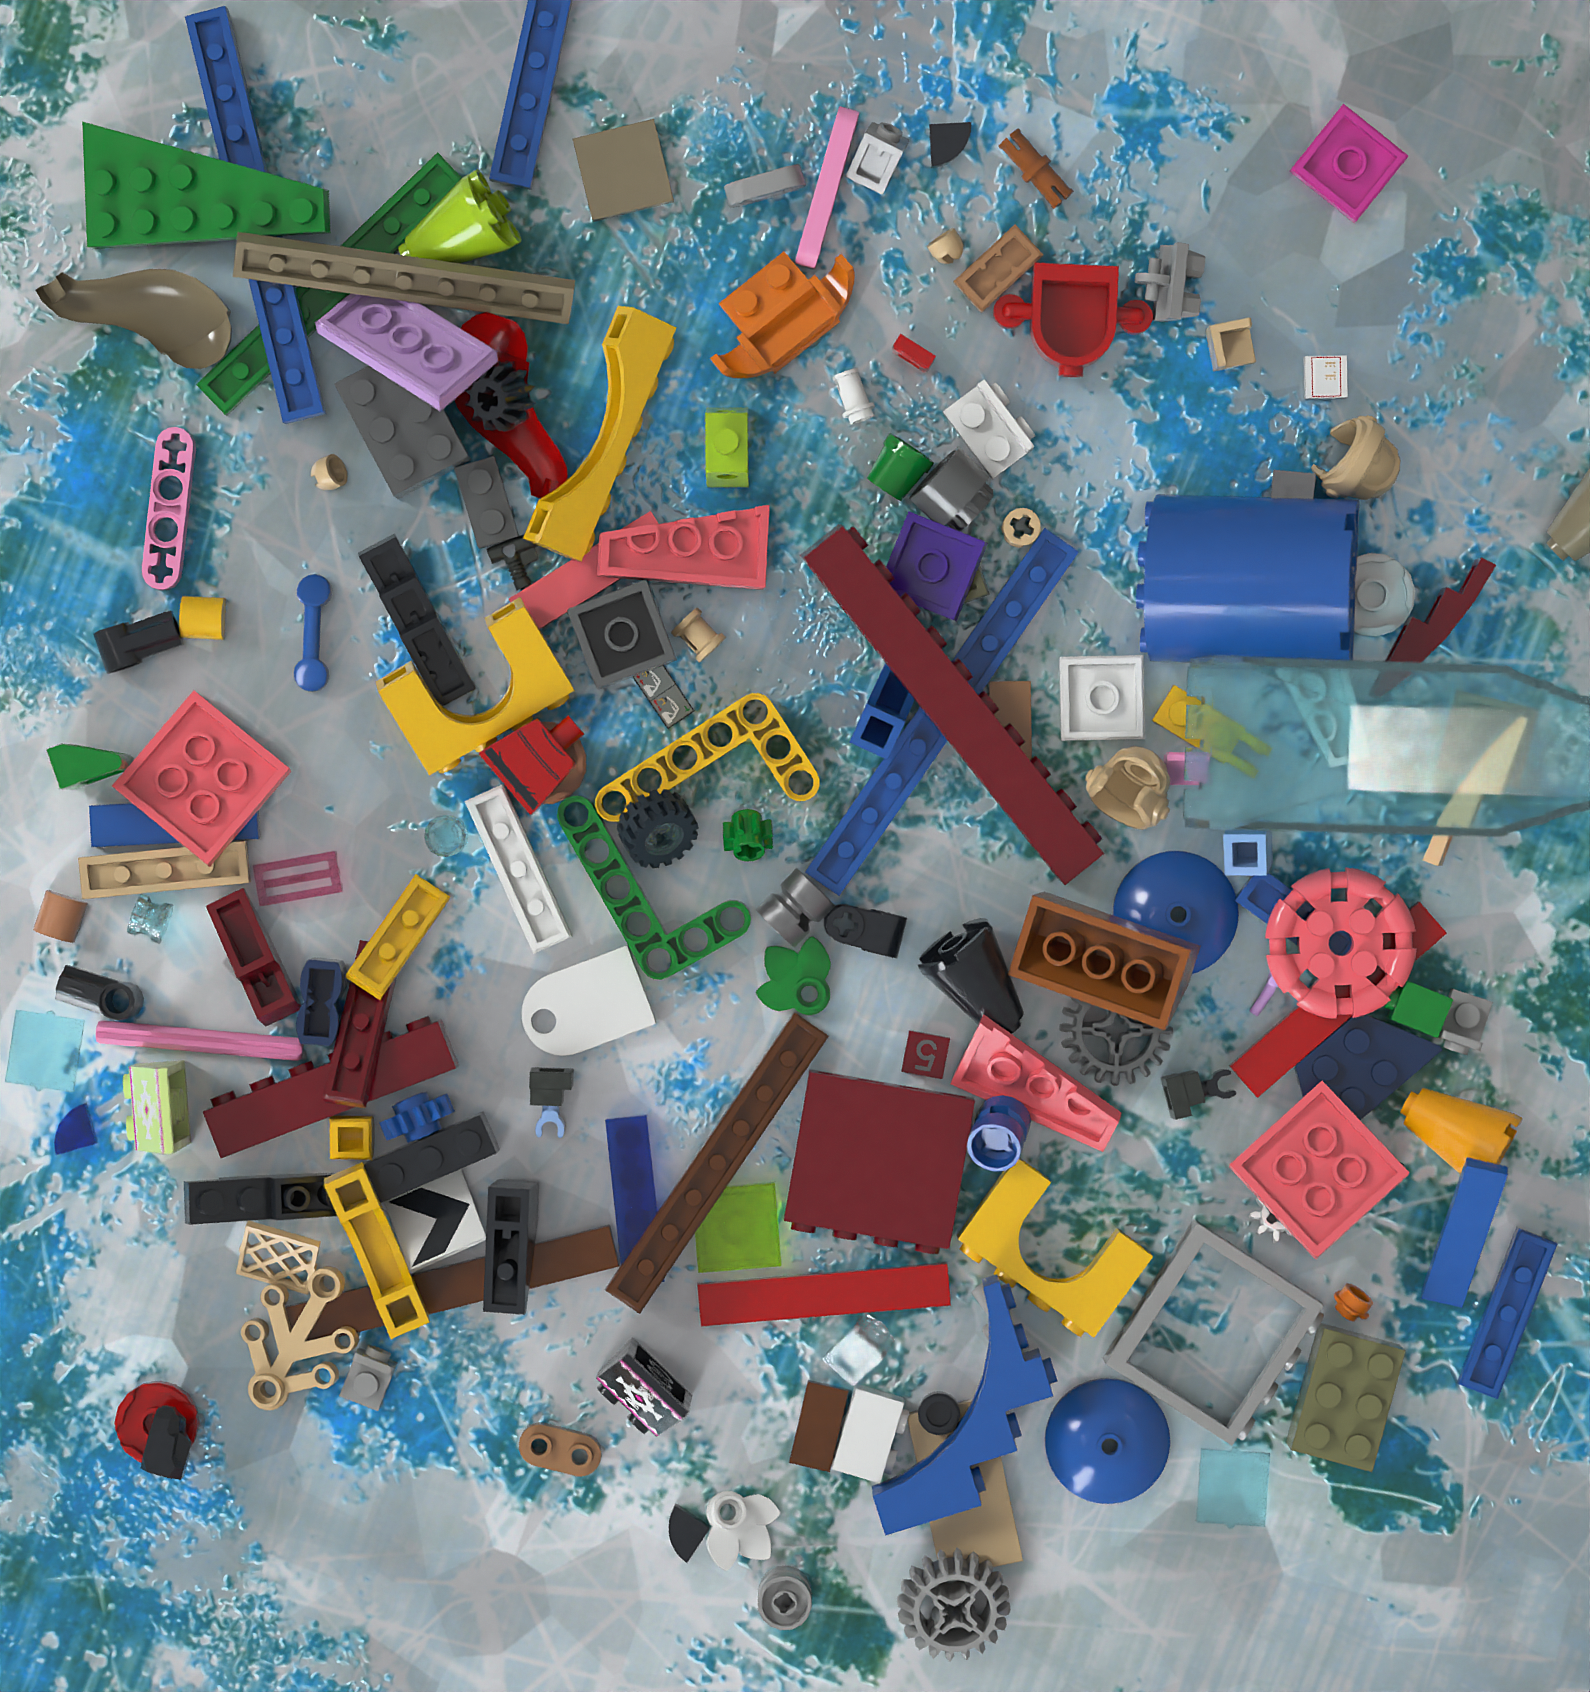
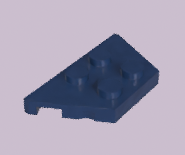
(1364, 1062)

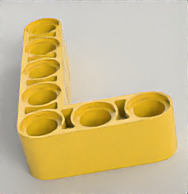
(708, 753)

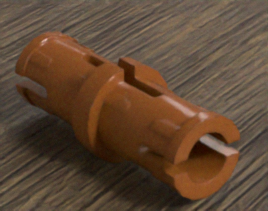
(1036, 168)

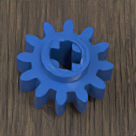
(417, 1117)

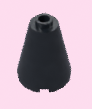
(974, 974)

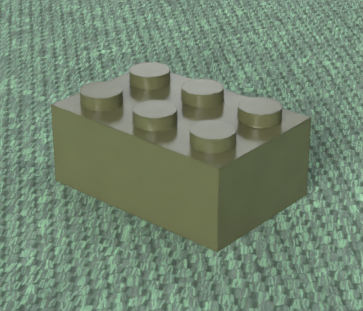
(1345, 1397)

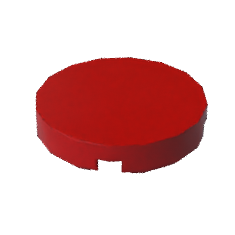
(138, 1410)

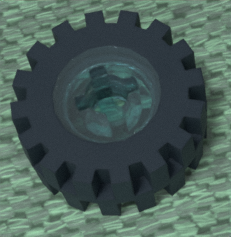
(657, 828)

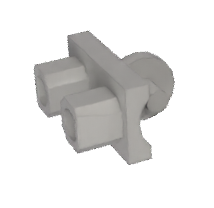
(1167, 281)

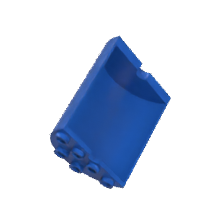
(1248, 577)

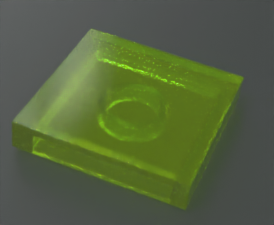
(740, 1230)

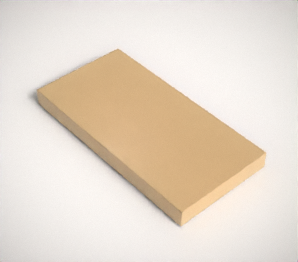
(984, 1529)

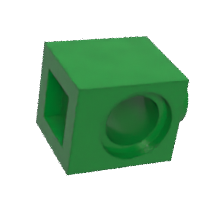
(1418, 1008)

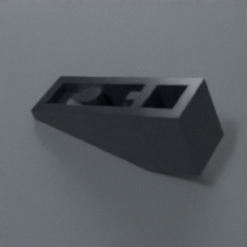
(510, 1245)

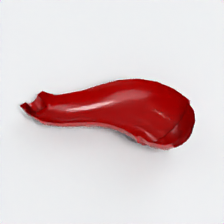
(528, 442)

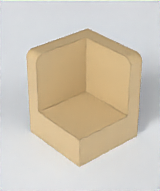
(1230, 344)

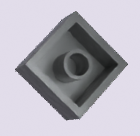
(622, 634)

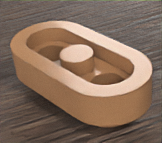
(560, 1446)

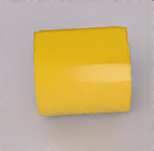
(202, 617)
(352, 1137)

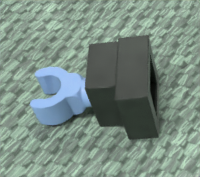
(547, 1090)

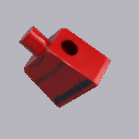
(534, 760)

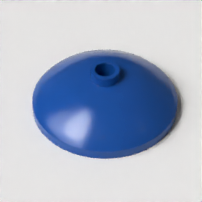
(1185, 881)
(1099, 1412)

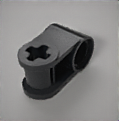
(872, 930)

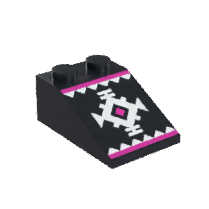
(644, 1389)

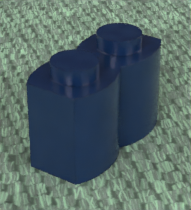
(322, 988)

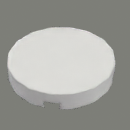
(1382, 595)

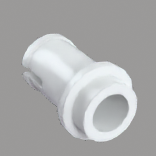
(853, 396)

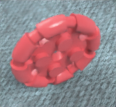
(1366, 946)

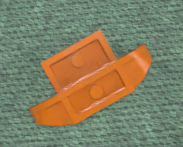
(782, 315)

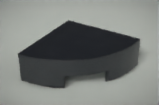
(947, 141)
(685, 1532)

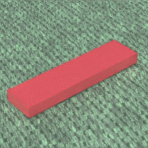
(569, 584)

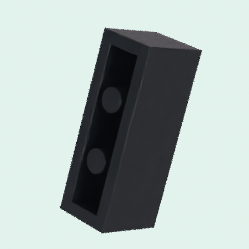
(431, 1157)

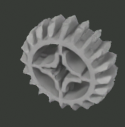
(937, 1630)

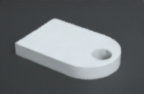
(590, 1003)

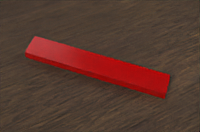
(1303, 1031)
(824, 1294)

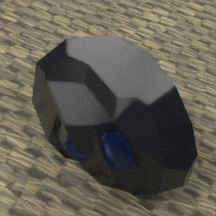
(167, 1444)

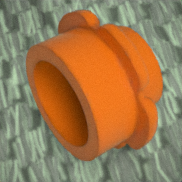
(1352, 1302)

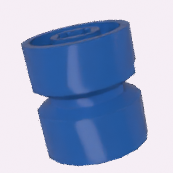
(999, 1133)

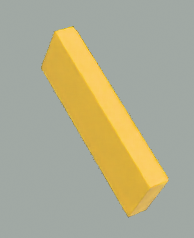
(397, 937)

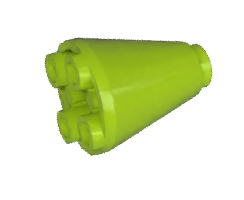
(464, 225)

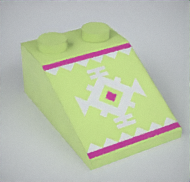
(158, 1106)

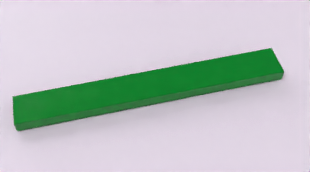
(383, 232)

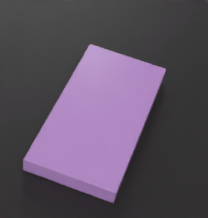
(408, 345)

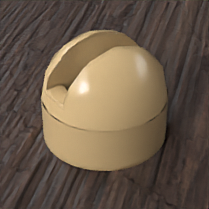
(946, 247)
(329, 472)

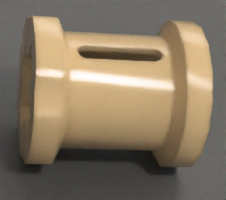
(1033, 525)
(698, 634)

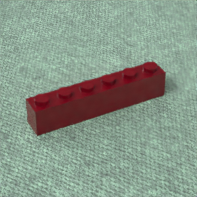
(298, 1101)

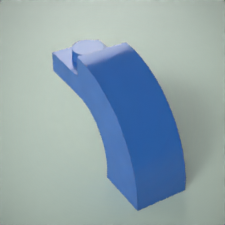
(883, 715)

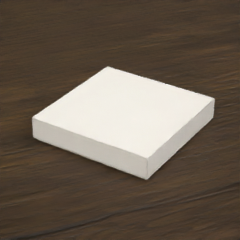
(1102, 697)

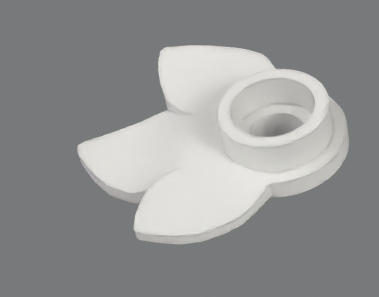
(743, 1532)

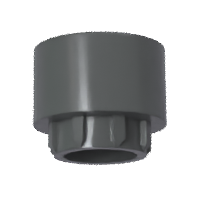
(953, 491)

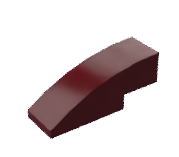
(253, 957)

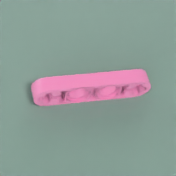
(827, 187)
(162, 508)

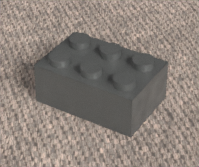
(403, 432)

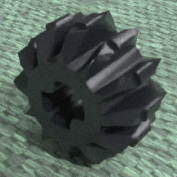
(500, 397)

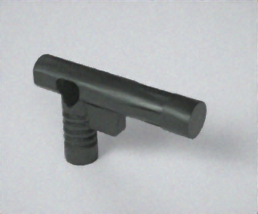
(524, 554)

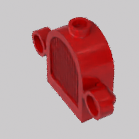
(1073, 314)

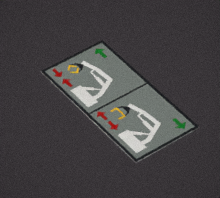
(664, 695)

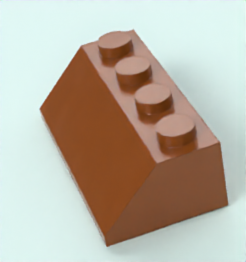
(1103, 959)

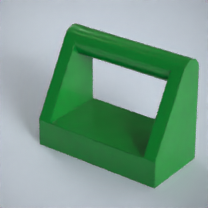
(83, 765)

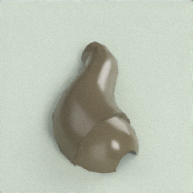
(159, 304)

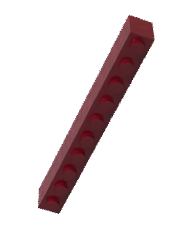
(952, 703)

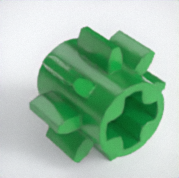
(747, 835)

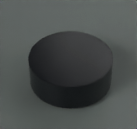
(938, 1413)

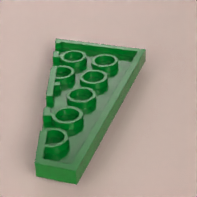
(167, 195)

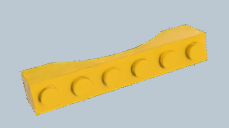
(633, 355)

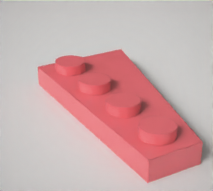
(700, 551)

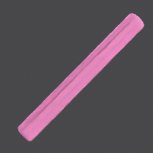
(199, 1040)

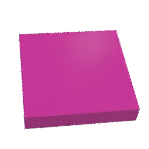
(1349, 163)

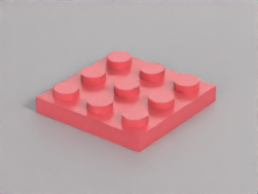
(201, 778)
(1319, 1169)

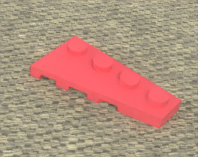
(1006, 1066)

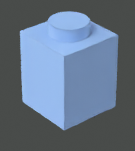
(1247, 852)

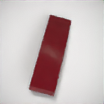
(1421, 638)

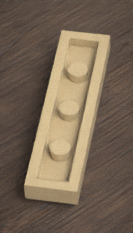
(161, 871)

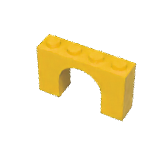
(445, 736)
(1082, 1299)

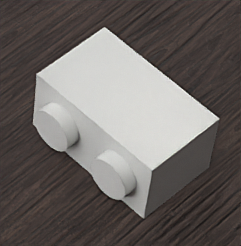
(869, 1434)

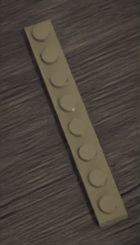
(403, 278)

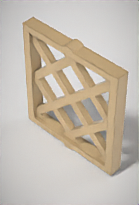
(287, 1239)

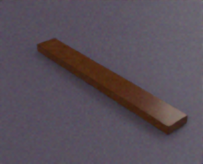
(716, 1163)
(464, 1281)

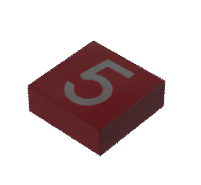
(925, 1054)

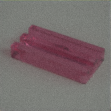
(333, 872)

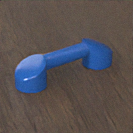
(311, 672)

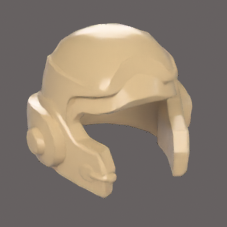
(1368, 466)
(1131, 787)

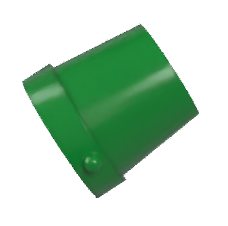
(898, 467)

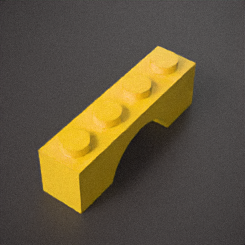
(377, 1250)

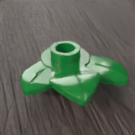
(791, 973)

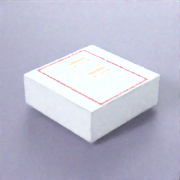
(1325, 377)

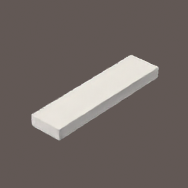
(518, 868)

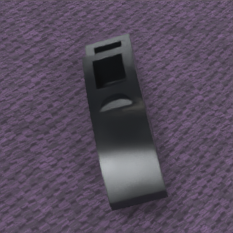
(257, 1198)

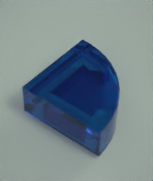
(75, 1131)

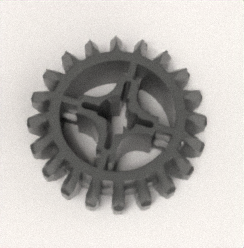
(1115, 1063)

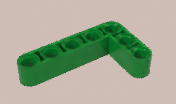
(637, 901)

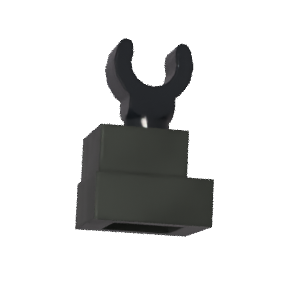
(1187, 1090)

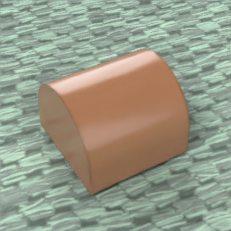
(60, 916)

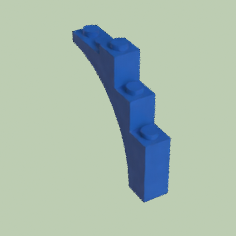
(944, 1479)

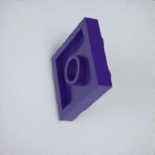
(934, 565)

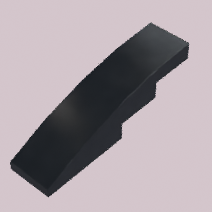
(416, 620)

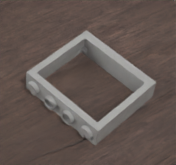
(1157, 1295)

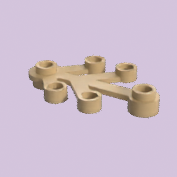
(293, 1343)

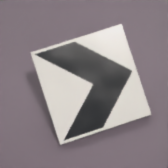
(435, 1220)

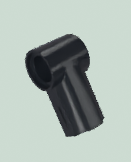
(128, 644)
(96, 993)

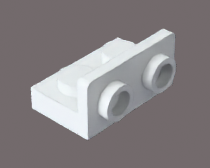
(989, 428)

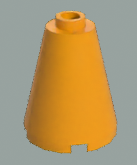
(1459, 1127)

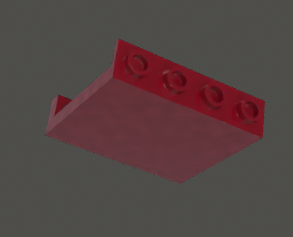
(879, 1161)

